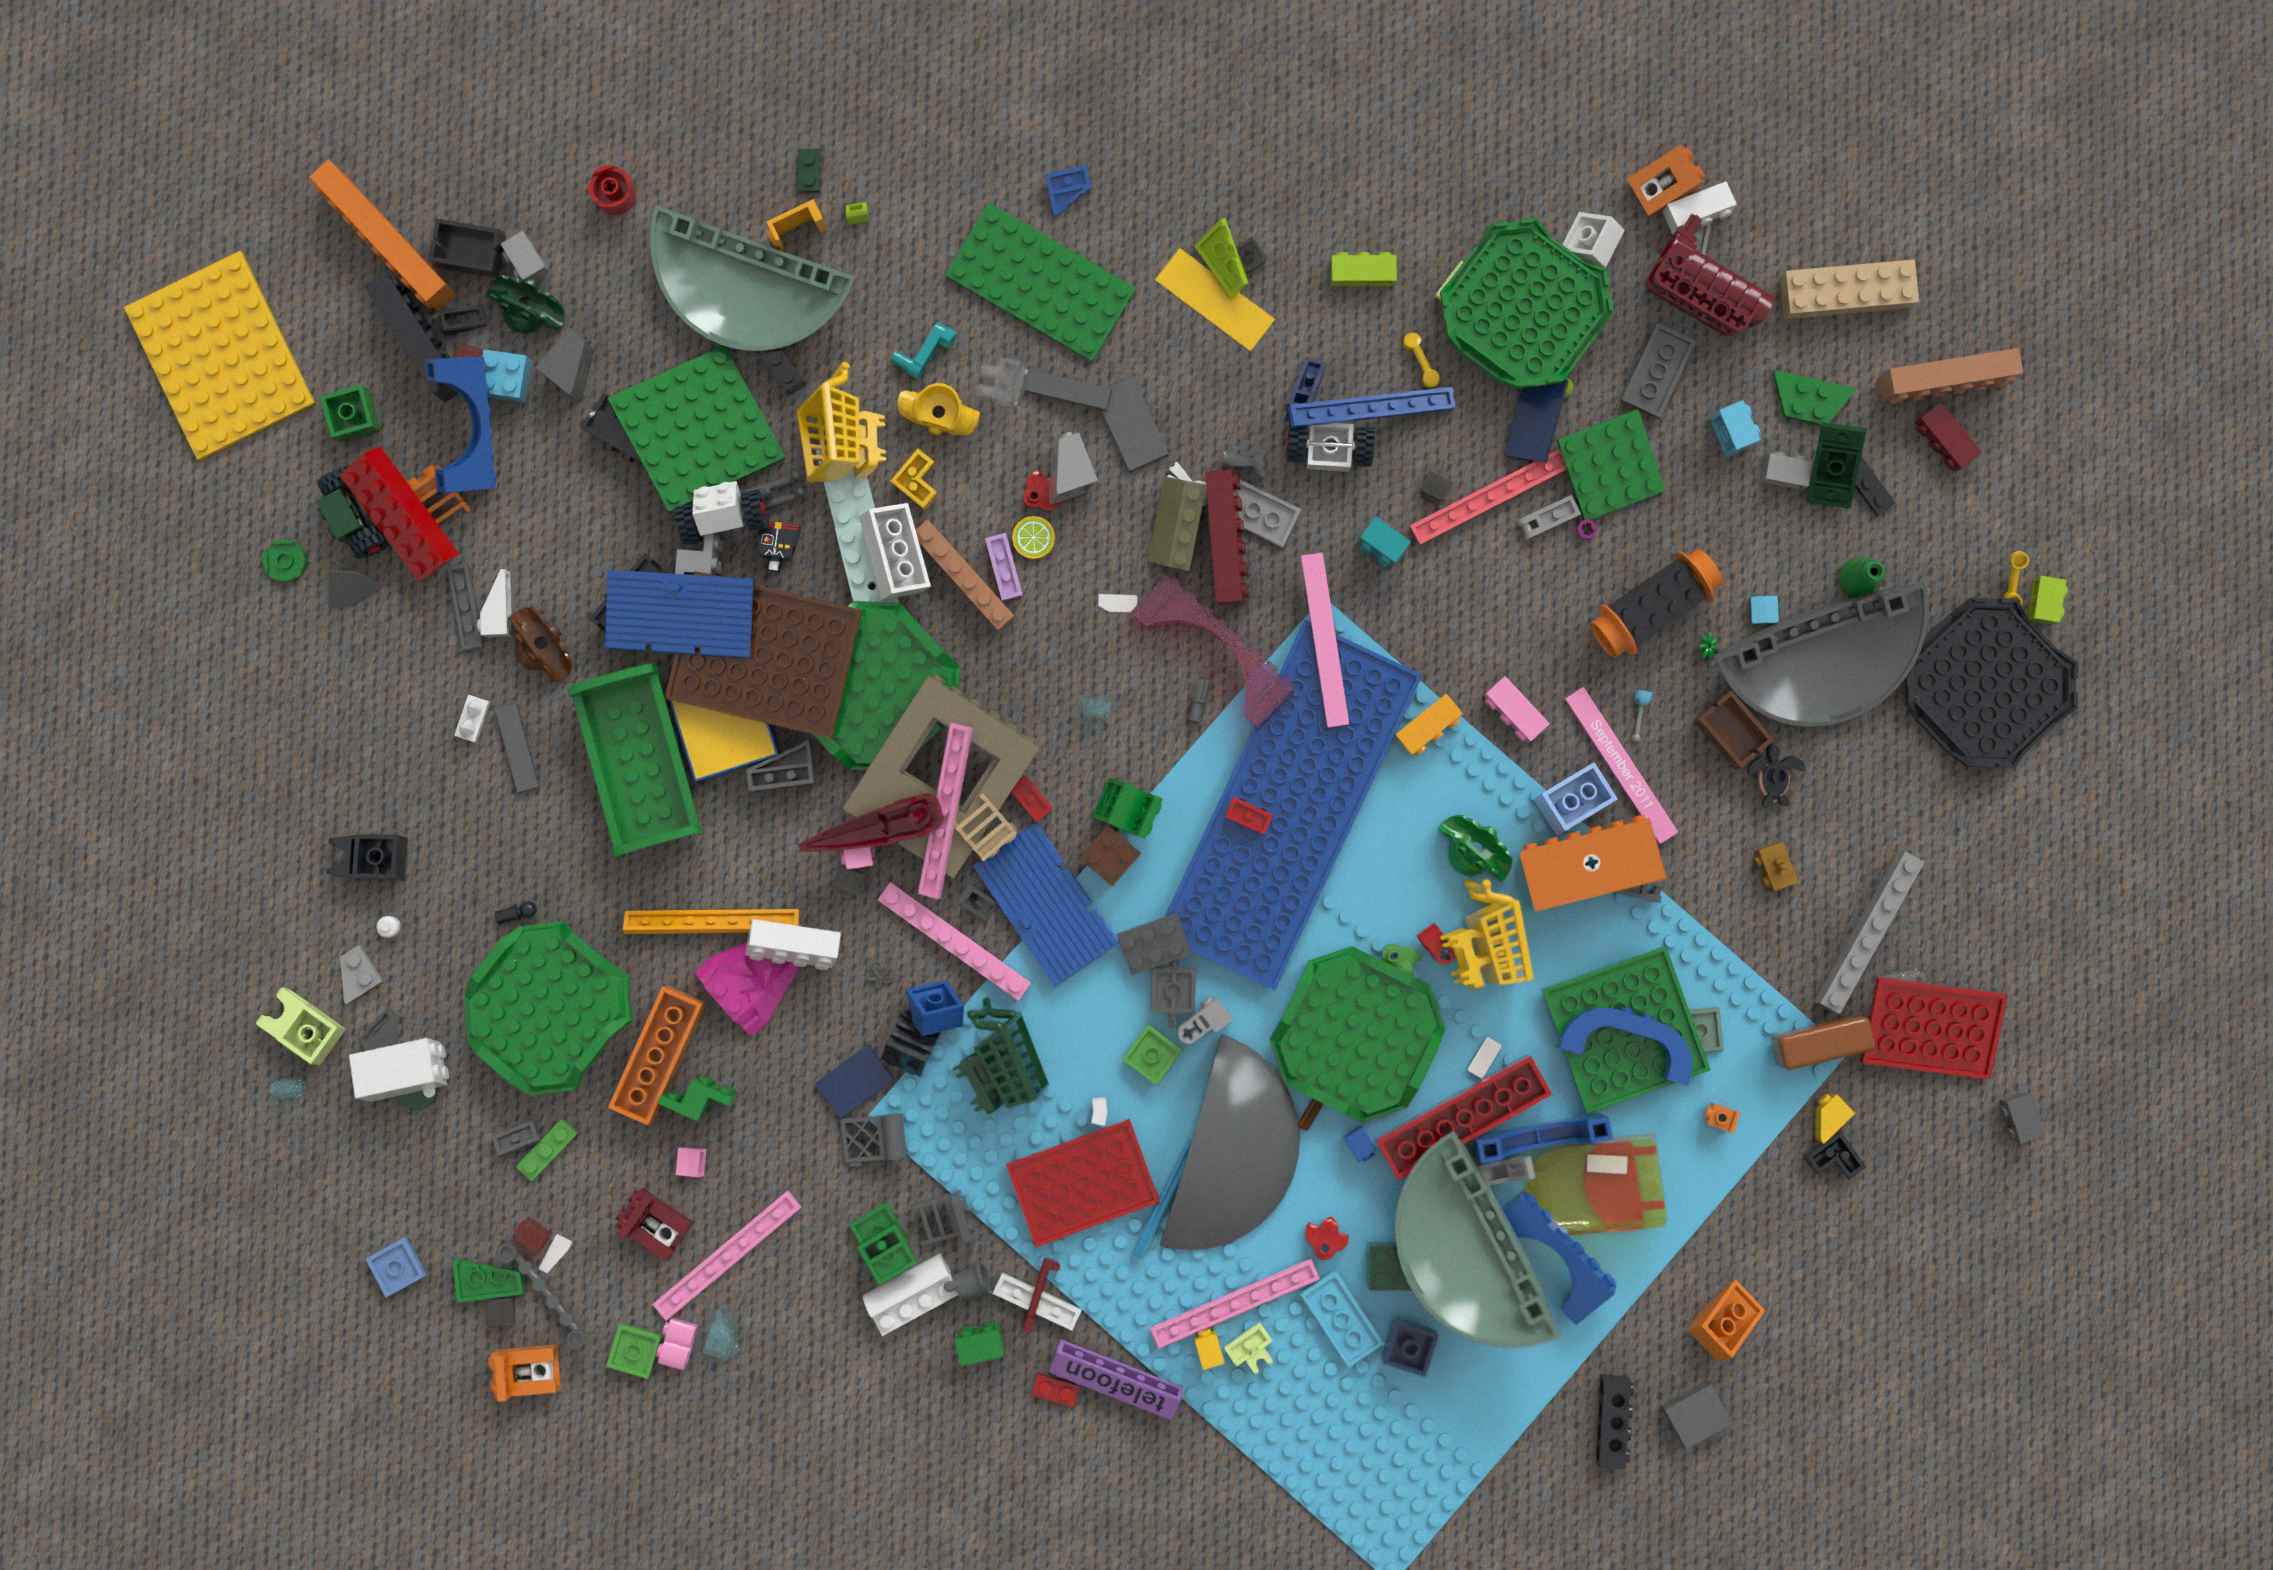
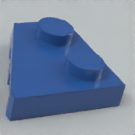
(1067, 187)

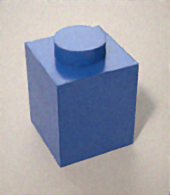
(1360, 1144)

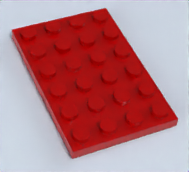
(1935, 1027)
(1082, 1182)

